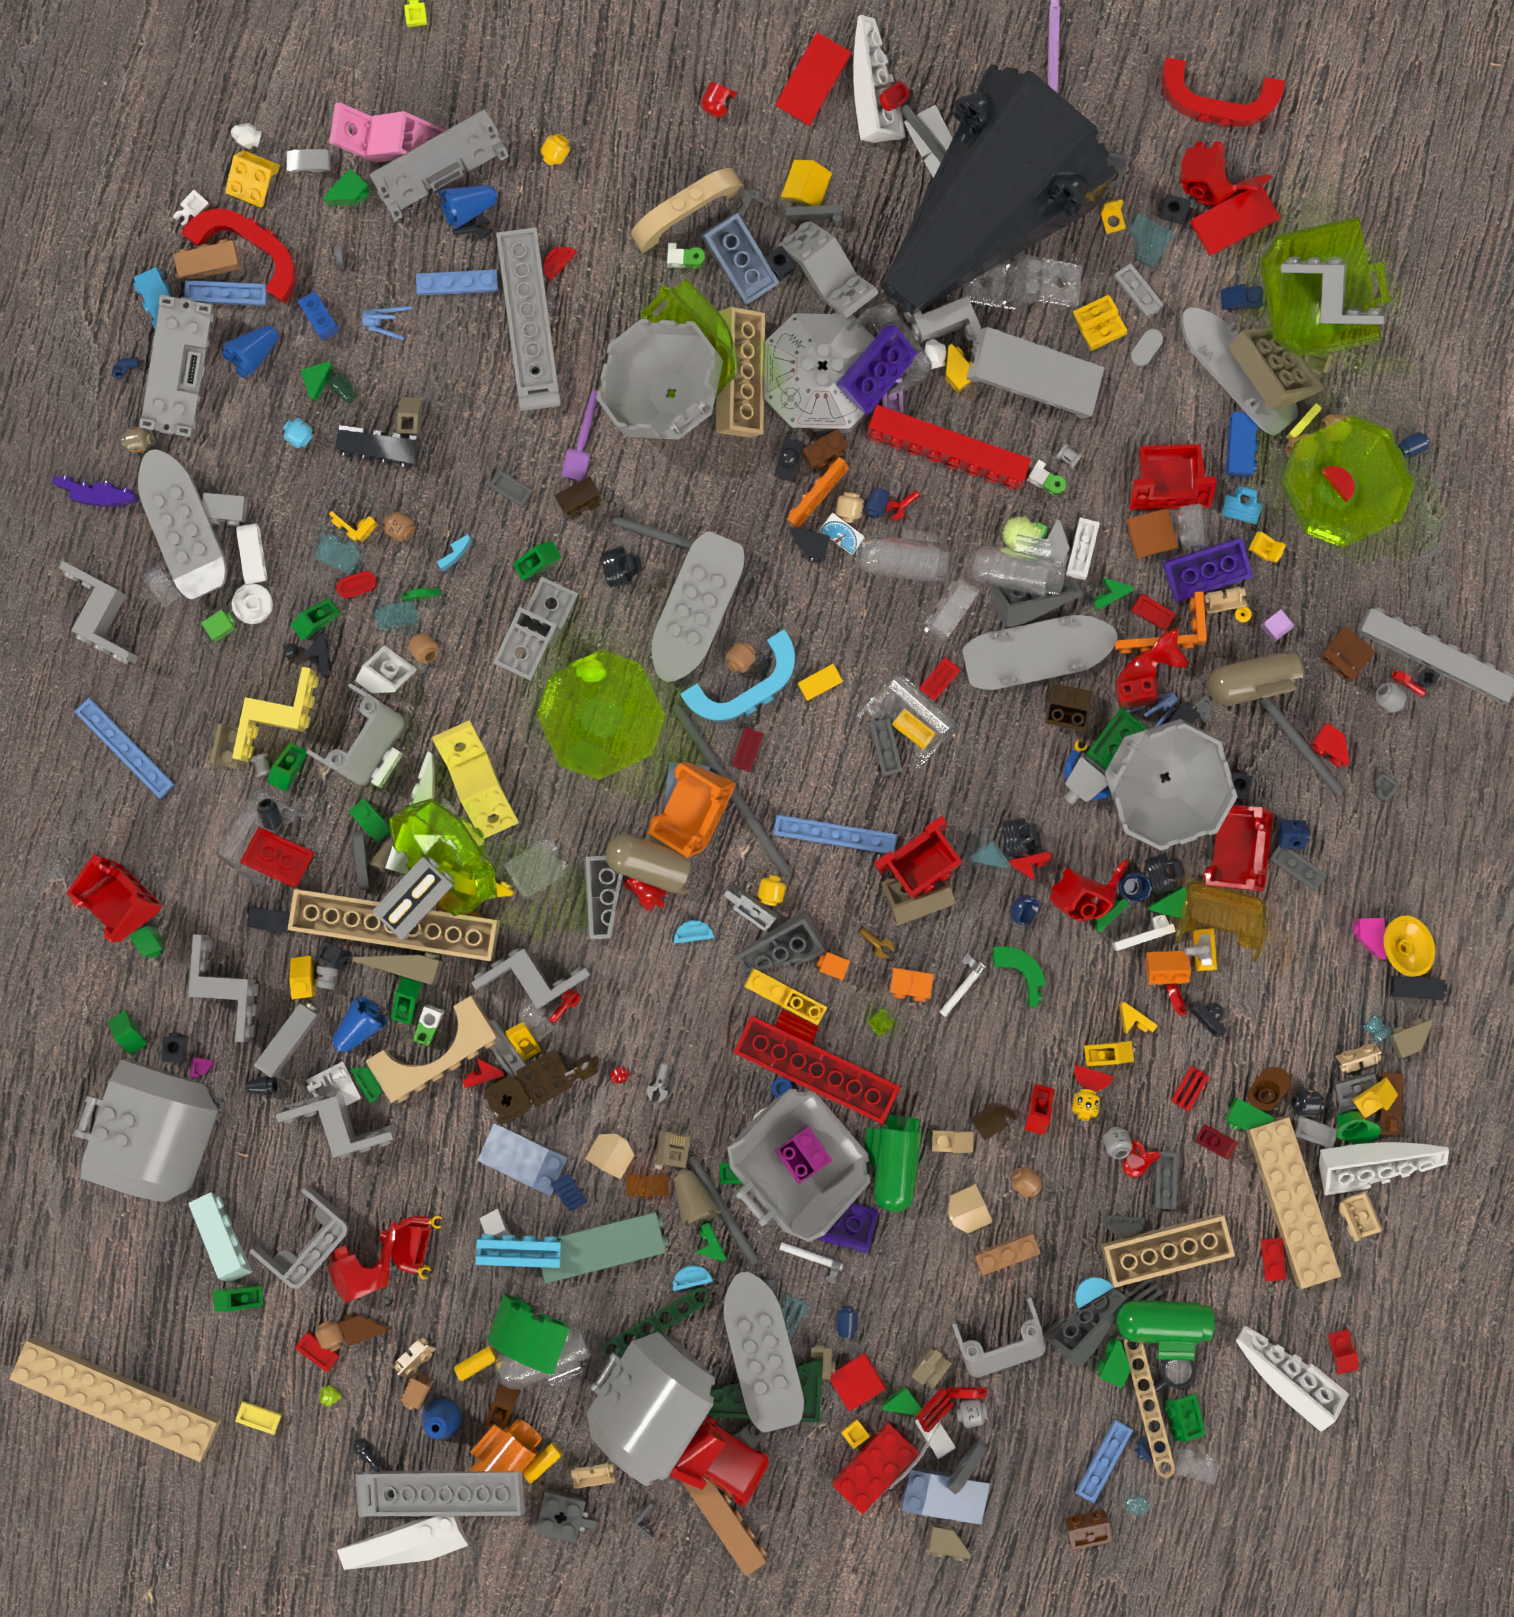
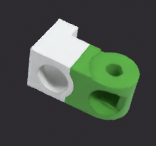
(685, 258)
(1045, 480)
(428, 1024)

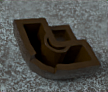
(992, 1119)

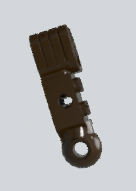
(536, 1084)

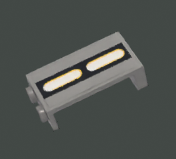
(413, 897)

